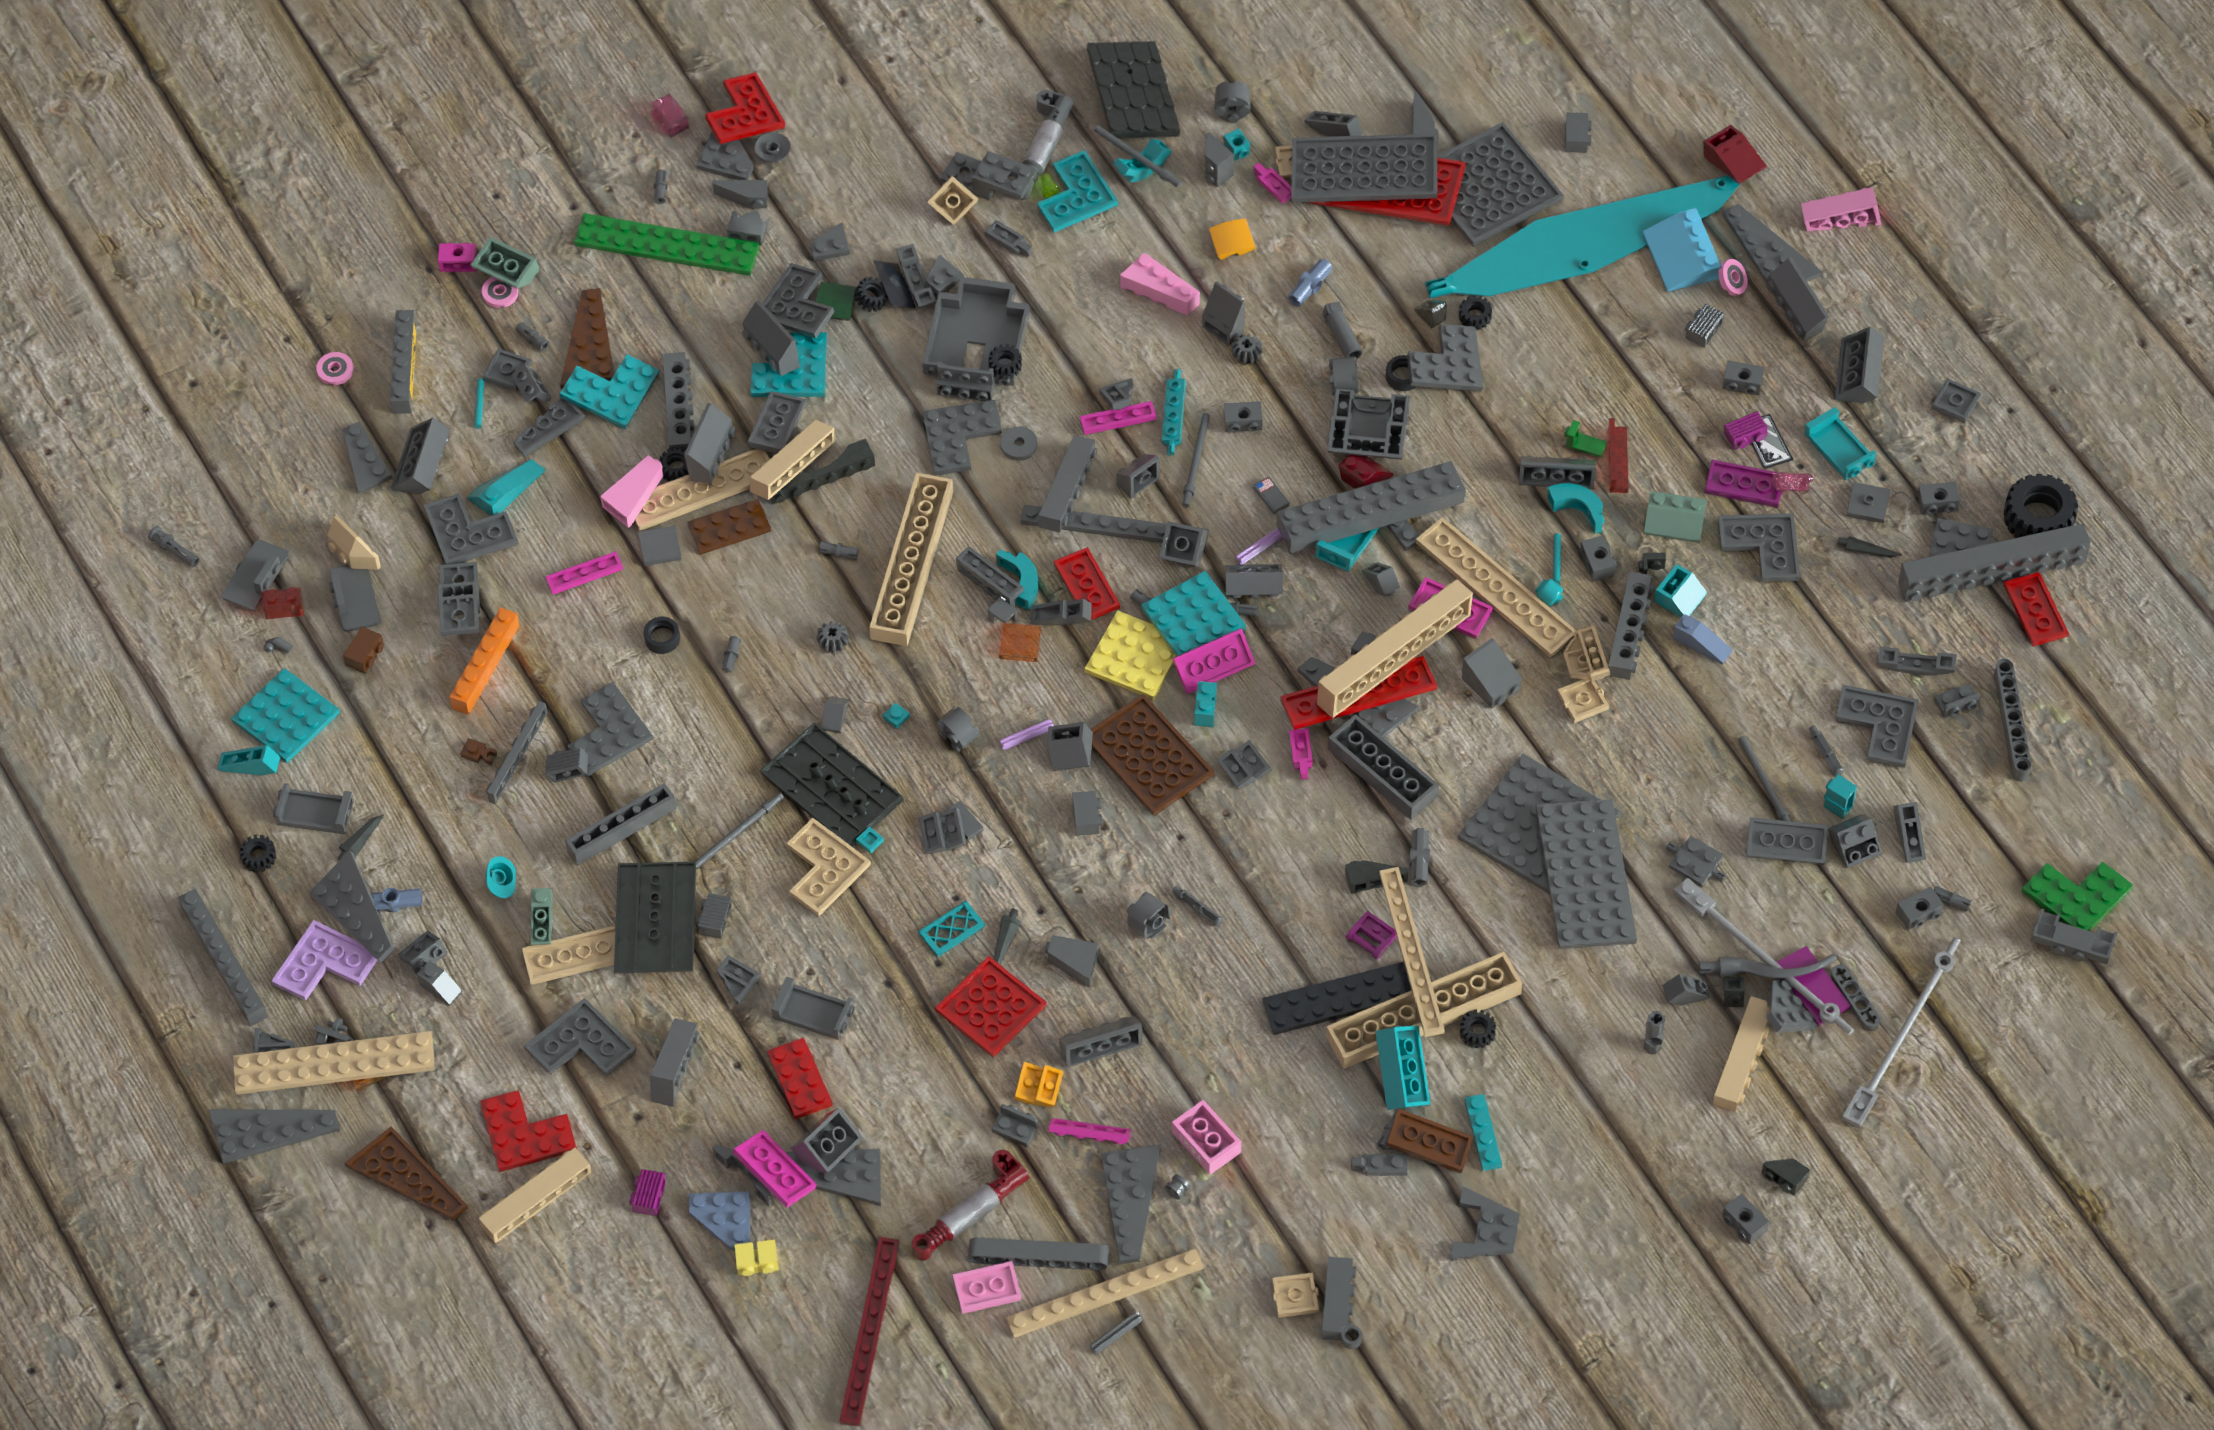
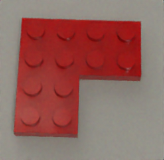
(752, 113)
(522, 1143)

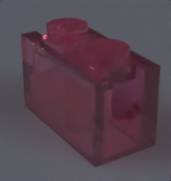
(669, 115)

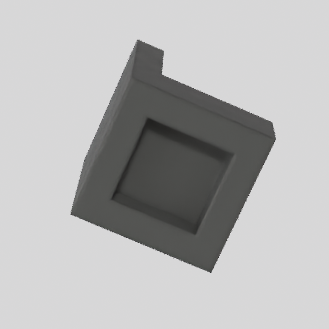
(1002, 611)

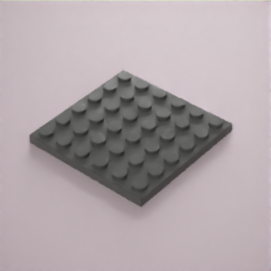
(1498, 184)
(1507, 821)

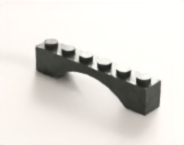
(854, 459)

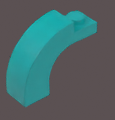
(1134, 170)
(1580, 498)
(1025, 571)

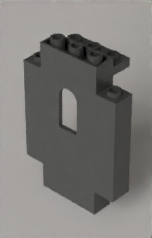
(978, 314)

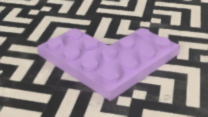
(321, 951)

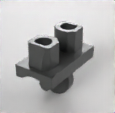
(324, 1034)

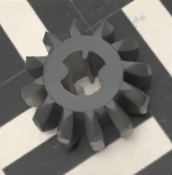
(1246, 348)
(832, 637)

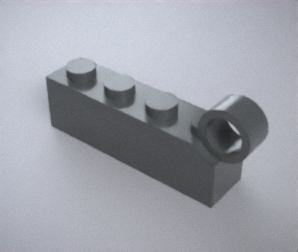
(1337, 1302)

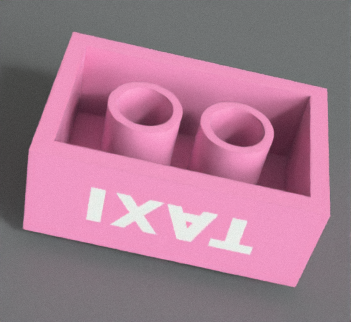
(1206, 1137)

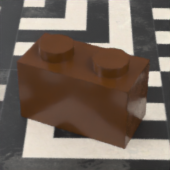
(363, 650)

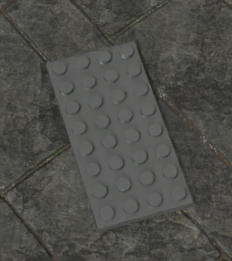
(1364, 168)
(1585, 874)

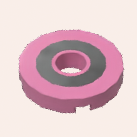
(1733, 268)
(495, 300)
(331, 360)

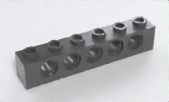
(676, 377)
(1636, 584)

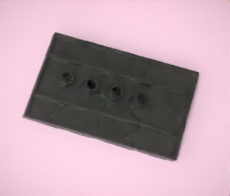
(1133, 89)
(831, 784)
(660, 932)

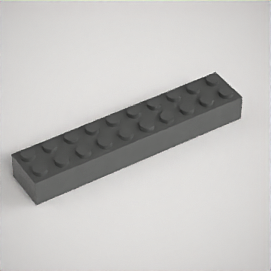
(1370, 507)
(1994, 562)

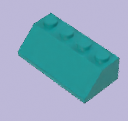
(1402, 1067)

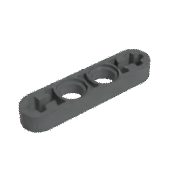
(1858, 996)

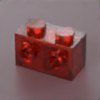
(282, 603)

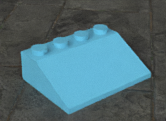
(1682, 251)

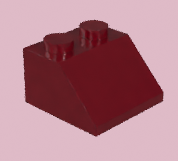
(1362, 471)

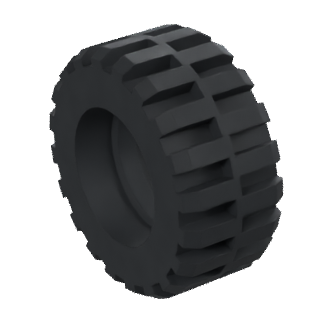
(2039, 490)

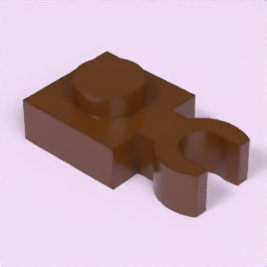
(476, 750)

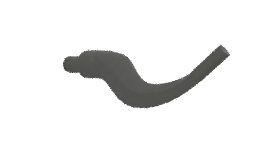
(1732, 965)

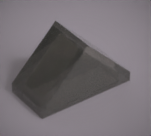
(1432, 312)

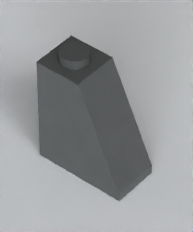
(1073, 957)

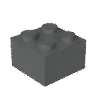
(1183, 544)

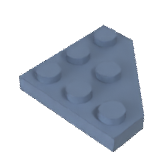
(723, 1215)

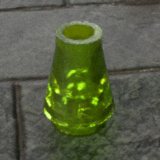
(1049, 187)

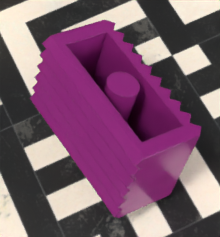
(1745, 430)
(648, 1192)

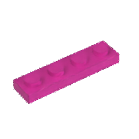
(1120, 418)
(584, 573)
(1097, 1132)

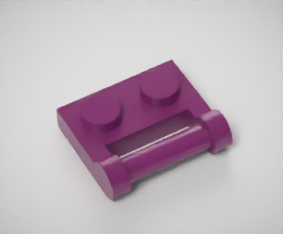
(1374, 929)

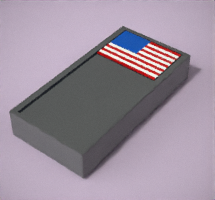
(1271, 495)

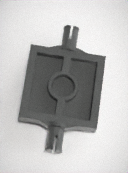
(1696, 861)

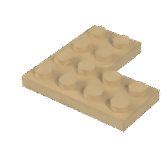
(833, 863)

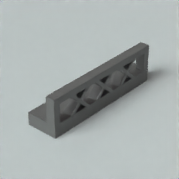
(988, 576)

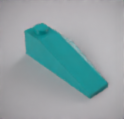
(504, 489)

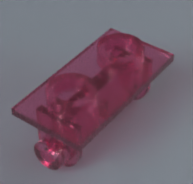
(1792, 481)

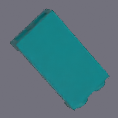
(1839, 444)
(1345, 551)

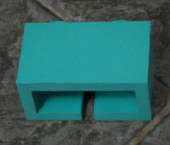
(1205, 704)
(1840, 796)

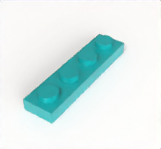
(1483, 1132)

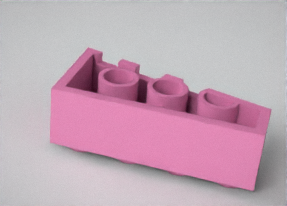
(1842, 210)
(1160, 284)

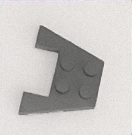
(1495, 1228)

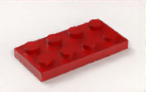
(1087, 582)
(2036, 609)
(799, 1078)

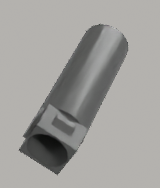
(1341, 329)

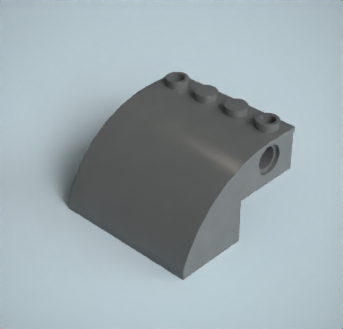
(1369, 425)

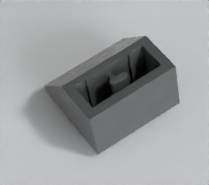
(1069, 746)
(1855, 840)

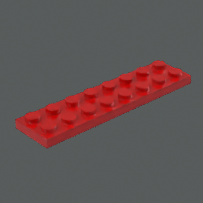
(1406, 682)

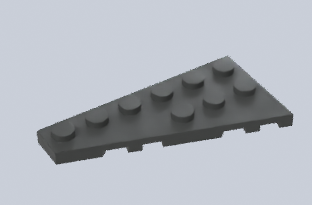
(352, 905)
(252, 1132)
(854, 1176)
(1129, 1188)

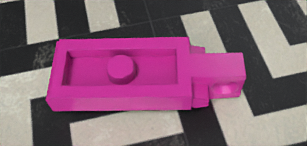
(1273, 183)
(1301, 751)

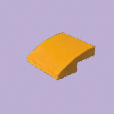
(1232, 238)
(1038, 1085)

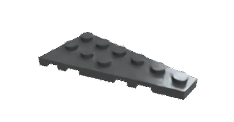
(1765, 246)
(1380, 718)

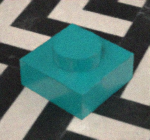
(896, 715)
(869, 840)

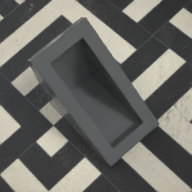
(835, 714)

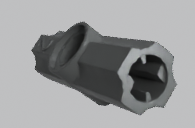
(1419, 857)
(1654, 1032)

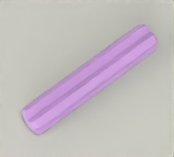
(1258, 546)
(1025, 734)

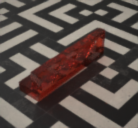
(1617, 458)

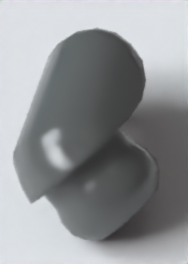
(277, 642)

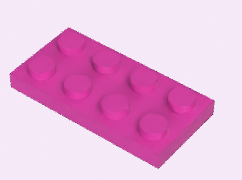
(1470, 626)
(1214, 660)
(774, 1168)

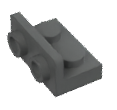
(530, 384)
(1957, 700)
(422, 950)
(1015, 1125)

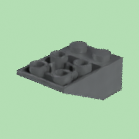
(1224, 314)

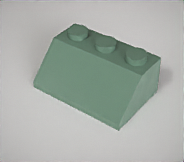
(506, 263)
(1675, 516)

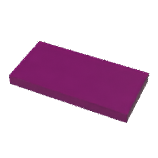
(1742, 483)
(1816, 982)

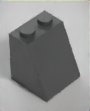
(1491, 674)

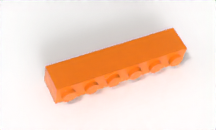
(484, 661)

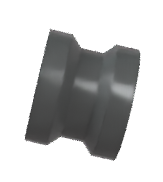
(1177, 1186)

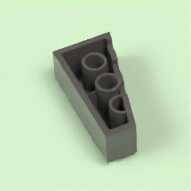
(673, 1062)

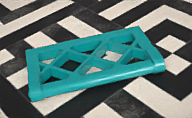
(951, 942)

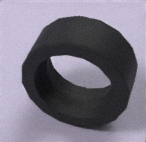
(1395, 383)
(661, 647)

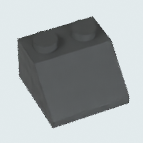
(1218, 161)
(1139, 474)

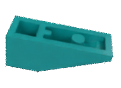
(253, 761)

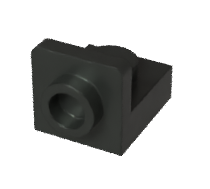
(1651, 561)
(1733, 991)

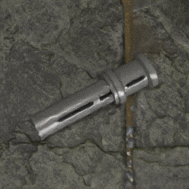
(169, 543)

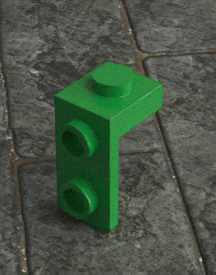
(1583, 442)

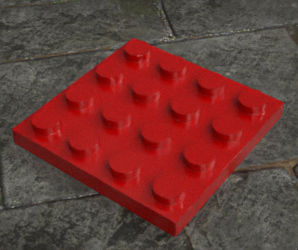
(990, 1006)

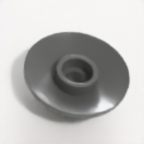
(772, 141)

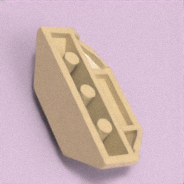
(350, 547)
(1585, 656)

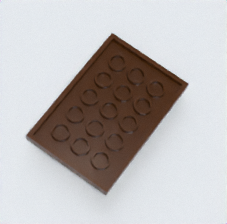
(1149, 755)

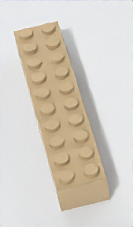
(911, 559)
(1394, 648)
(1456, 994)

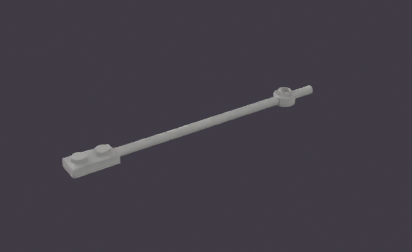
(1703, 904)
(1866, 1097)

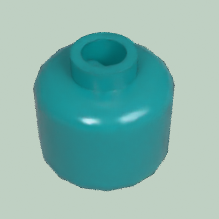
(1549, 592)

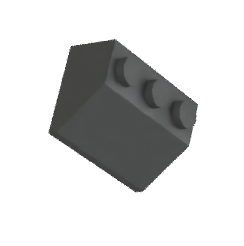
(1254, 580)
(827, 1141)

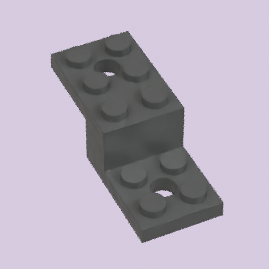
(990, 175)
(459, 599)

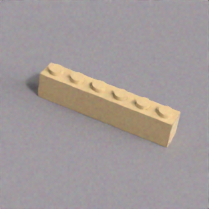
(791, 459)
(1742, 1056)
(534, 1195)

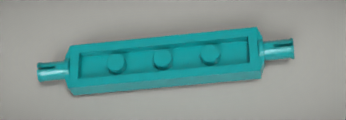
(1173, 412)

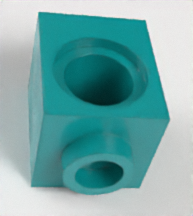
(1237, 144)

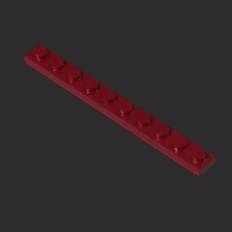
(869, 1331)

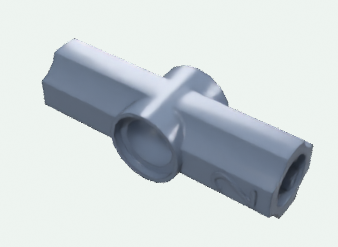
(1310, 282)
(402, 898)

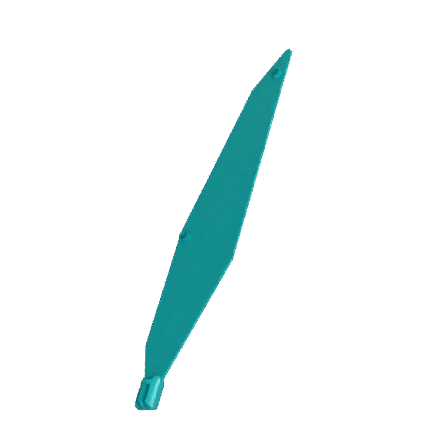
(1590, 237)

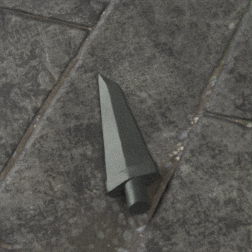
(1858, 545)
(359, 838)
(1007, 931)

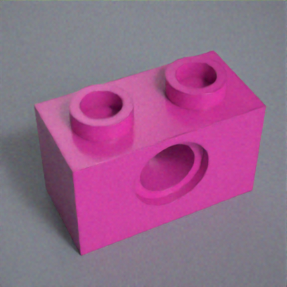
(457, 257)

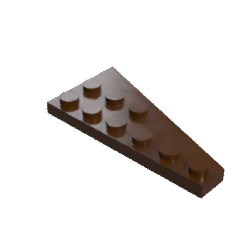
(589, 339)
(400, 1168)

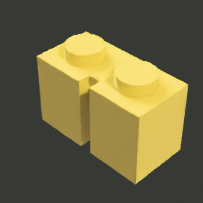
(756, 1260)

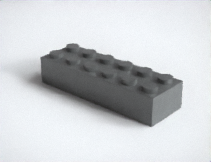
(1383, 767)

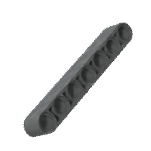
(2010, 727)
(1038, 1253)

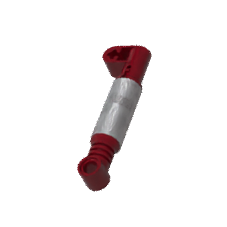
(973, 1208)

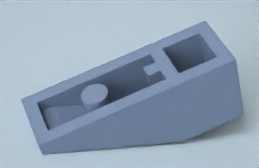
(1701, 639)

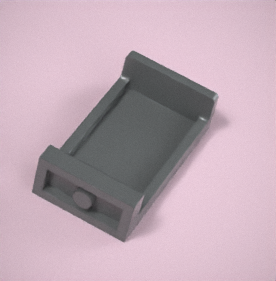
(313, 810)
(812, 1010)

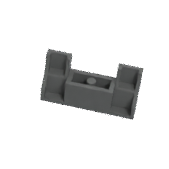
(2073, 941)

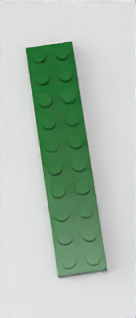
(666, 244)

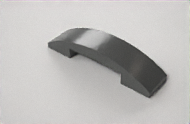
(914, 276)
(1917, 664)
(727, 1158)

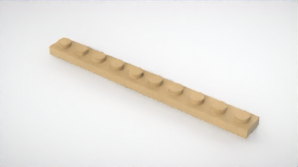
(1411, 952)
(1104, 1293)

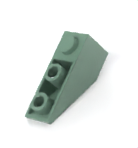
(541, 916)

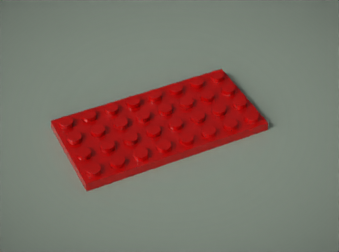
(1429, 210)

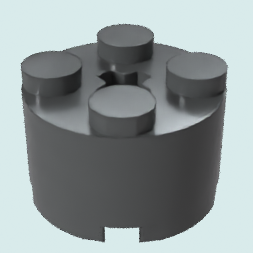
(1232, 101)
(1344, 374)
(957, 728)
(1148, 915)

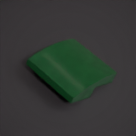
(839, 297)

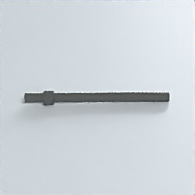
(1164, 174)
(1189, 488)
(766, 807)
(1781, 813)

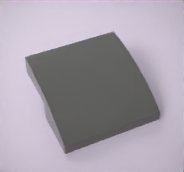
(1244, 764)
(942, 831)

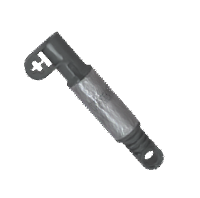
(1048, 132)

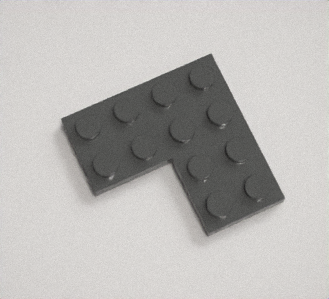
(790, 304)
(1455, 367)
(949, 429)
(1771, 535)
(467, 540)
(1887, 714)
(617, 732)
(583, 1031)

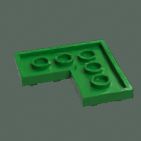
(2081, 904)

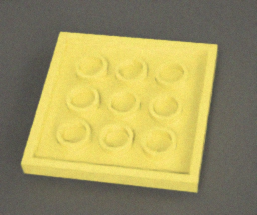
(1132, 656)

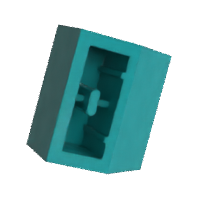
(1680, 592)

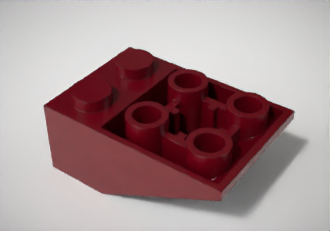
(1733, 154)

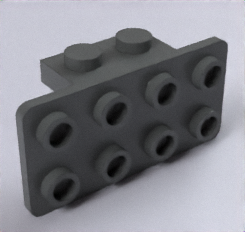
(255, 574)
(354, 597)

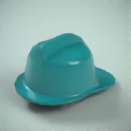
(501, 877)

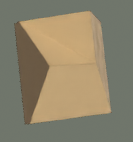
(952, 200)

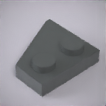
(830, 244)
(943, 276)
(1118, 394)
(737, 978)
(265, 1042)

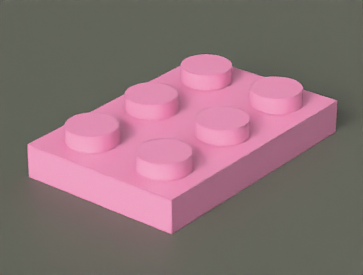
(987, 1287)

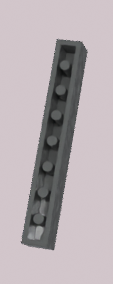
(222, 957)

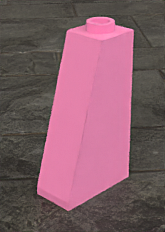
(632, 491)

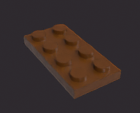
(729, 526)
(1429, 1141)

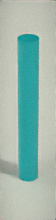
(479, 403)
(1556, 557)

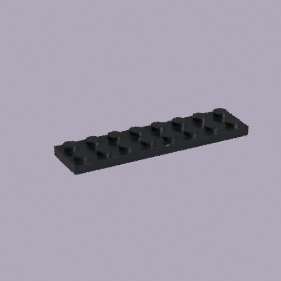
(1335, 998)

